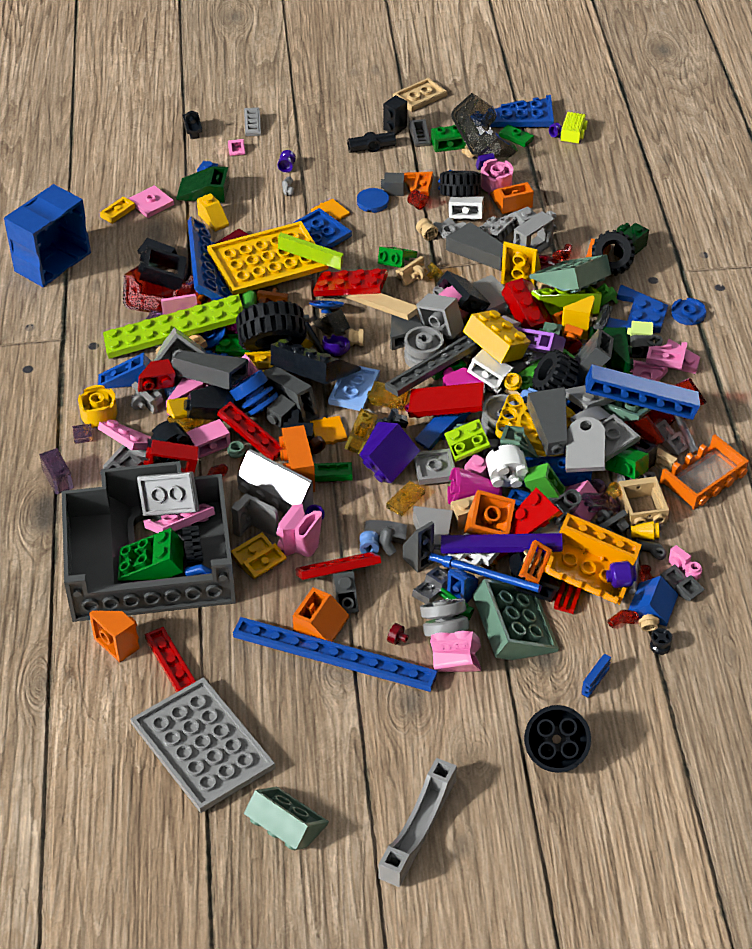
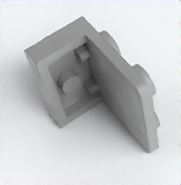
(254, 512)

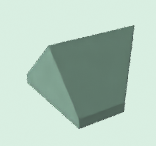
(516, 436)

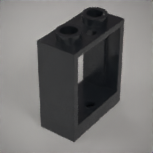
(159, 276)

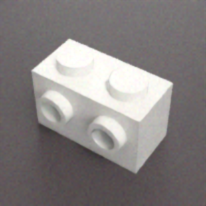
(466, 207)

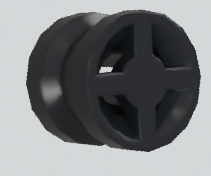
(658, 636)

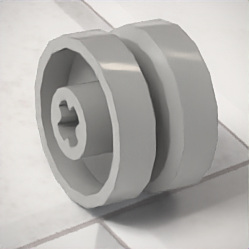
(421, 343)
(491, 411)
(443, 616)

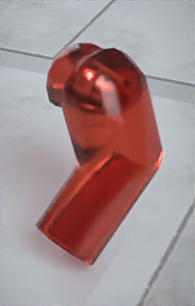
(218, 469)
(644, 572)
(623, 616)

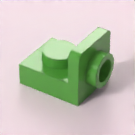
(607, 294)

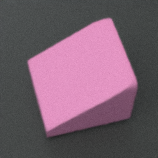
(236, 147)

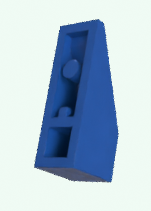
(124, 373)

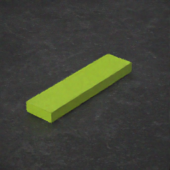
(310, 251)

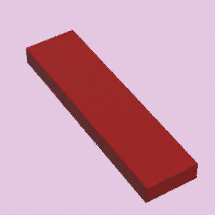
(250, 431)
(169, 659)

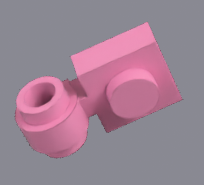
(683, 562)

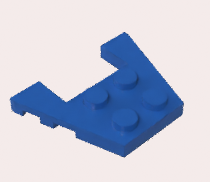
(643, 309)

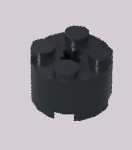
(172, 433)

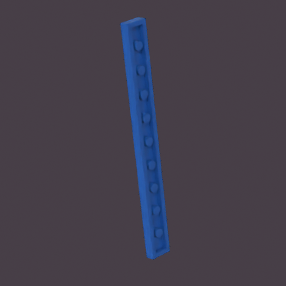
(335, 654)

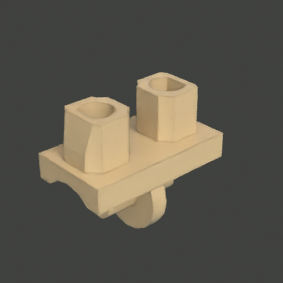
(412, 271)

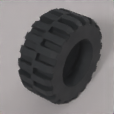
(268, 323)

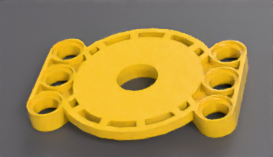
(523, 419)

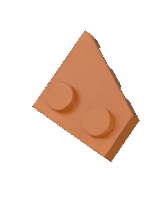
(419, 180)

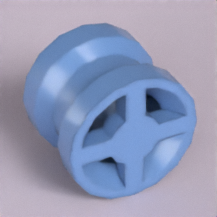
(369, 542)

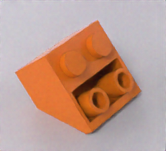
(513, 197)
(319, 616)

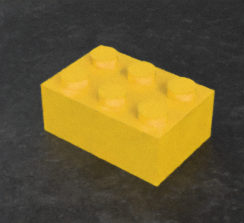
(497, 336)

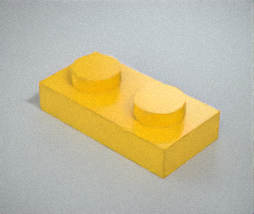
(117, 210)

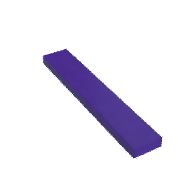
(498, 543)

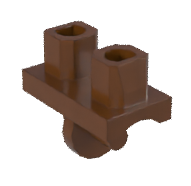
(265, 296)

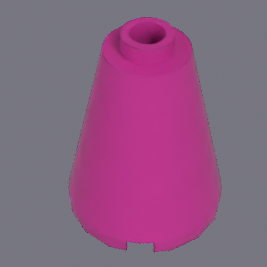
(467, 483)

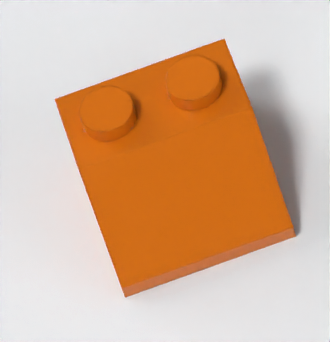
(115, 633)

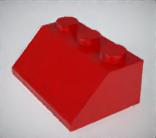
(524, 306)

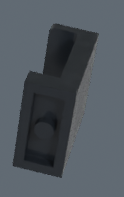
(471, 300)

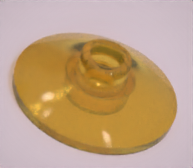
(187, 423)

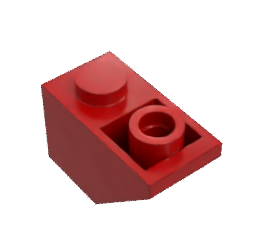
(157, 375)

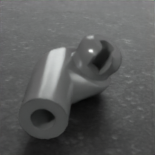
(655, 549)

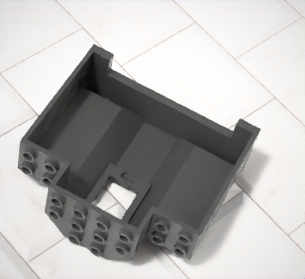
(103, 521)

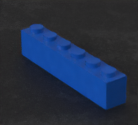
(642, 392)

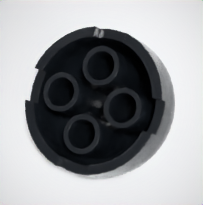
(574, 737)

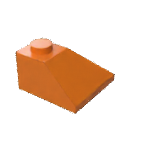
(489, 514)

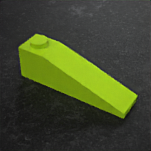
(565, 298)

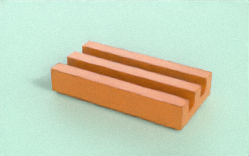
(529, 576)

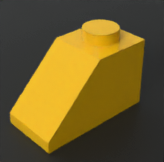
(211, 212)

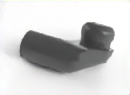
(385, 540)

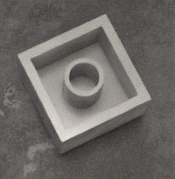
(441, 314)

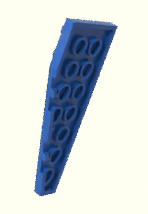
(324, 229)
(205, 273)

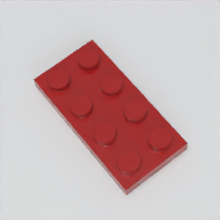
(350, 282)

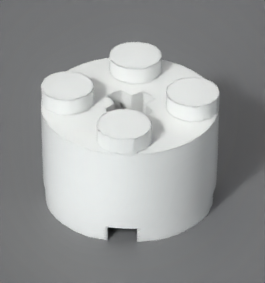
(507, 466)

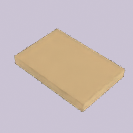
(421, 94)

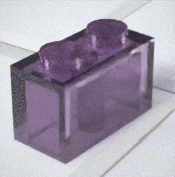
(56, 471)

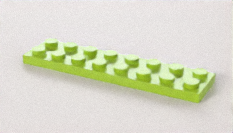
(188, 321)

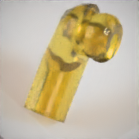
(612, 490)

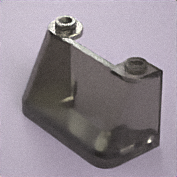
(473, 121)

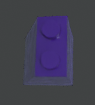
(388, 451)

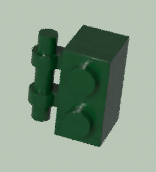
(636, 233)

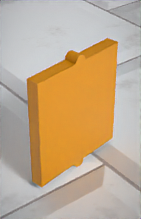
(334, 209)
(330, 429)

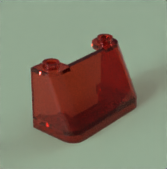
(147, 296)

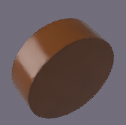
(316, 445)

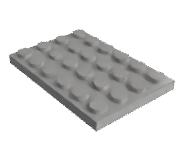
(202, 744)

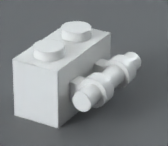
(489, 371)

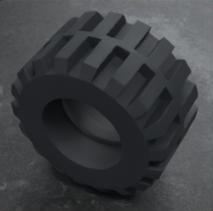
(460, 183)
(619, 239)
(555, 371)

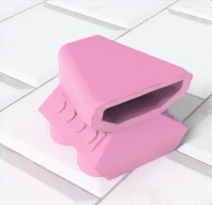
(299, 531)
(455, 651)

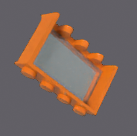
(706, 472)

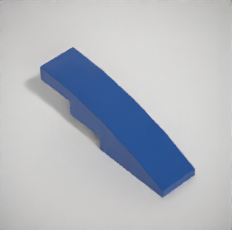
(437, 427)

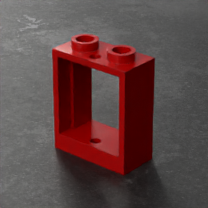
(173, 451)

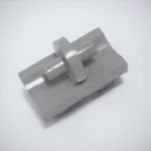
(144, 399)

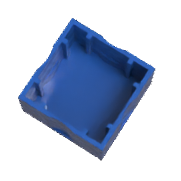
(47, 235)

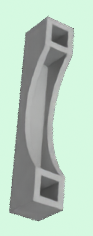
(404, 849)

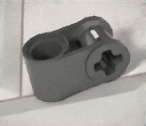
(641, 344)
(565, 506)

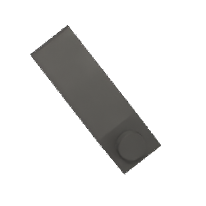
(419, 546)

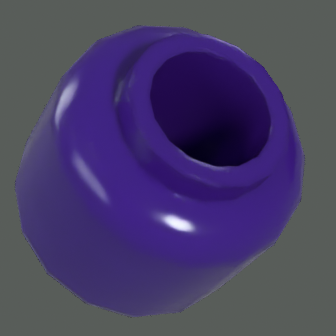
(621, 574)

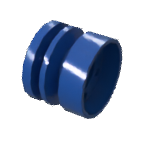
(254, 394)

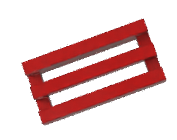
(564, 608)

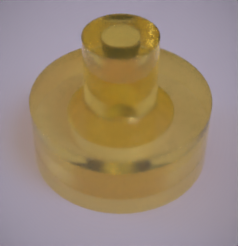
(434, 270)

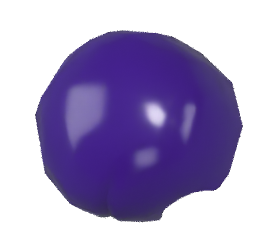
(336, 345)

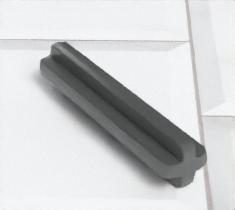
(603, 316)

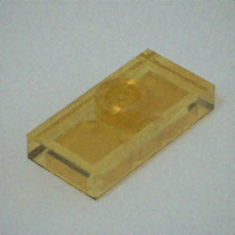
(405, 498)

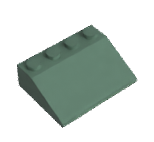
(574, 273)
(513, 621)

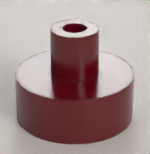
(397, 634)

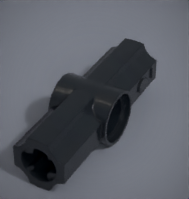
(371, 142)

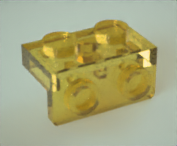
(380, 396)

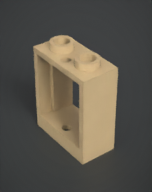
(647, 487)

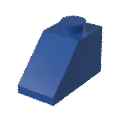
(461, 584)

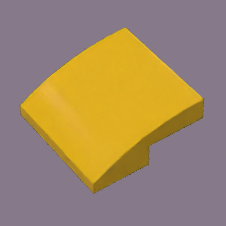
(257, 555)

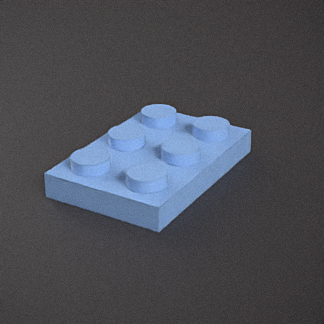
(352, 389)

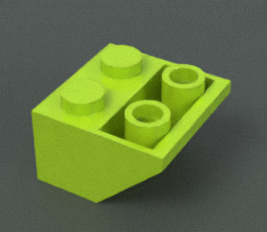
(467, 440)

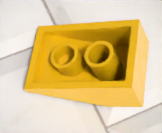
(519, 262)

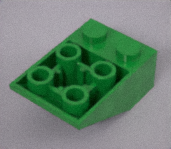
(152, 557)

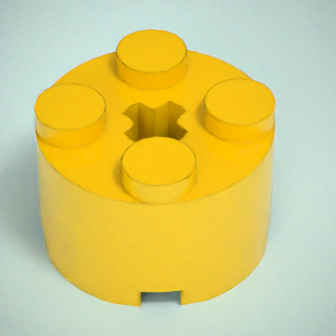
(97, 405)

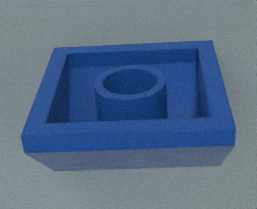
(654, 598)

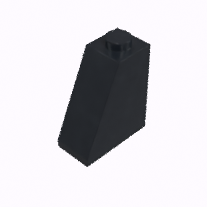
(207, 402)
(548, 582)

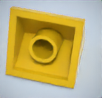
(579, 315)

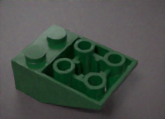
(207, 181)
(621, 352)

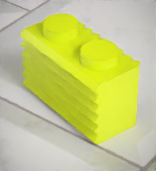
(574, 127)

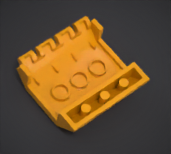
(587, 556)

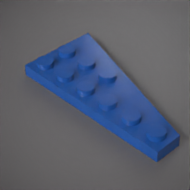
(525, 114)

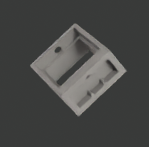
(539, 223)

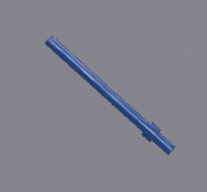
(449, 562)

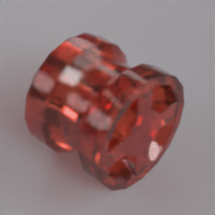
(417, 199)

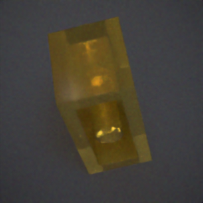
(361, 431)

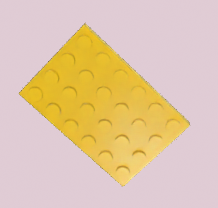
(258, 263)

